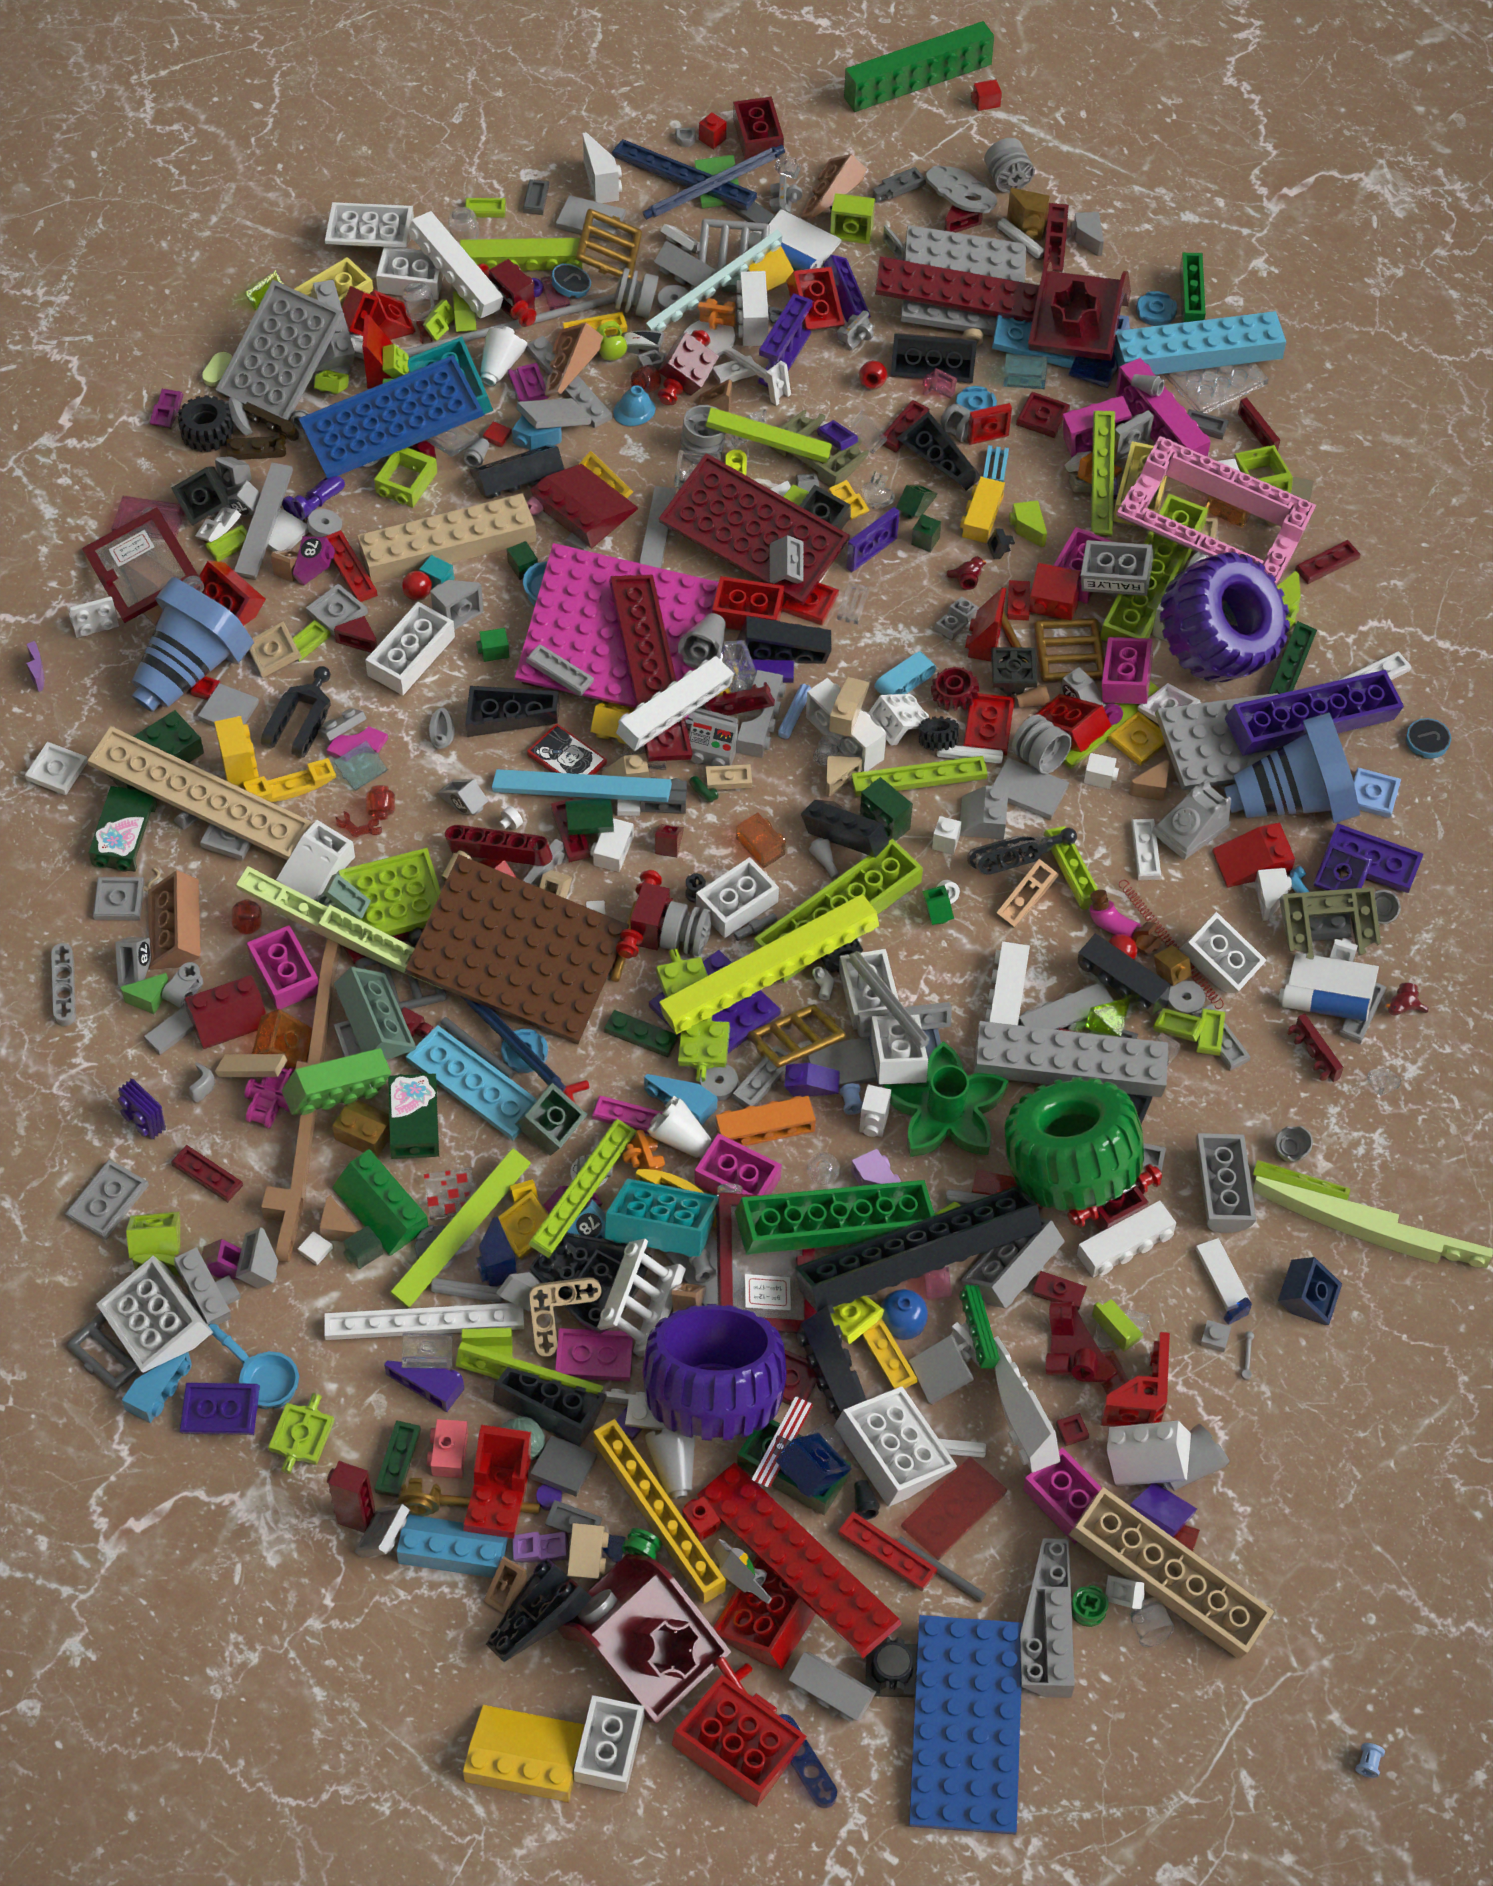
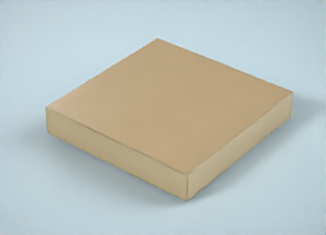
(274, 649)

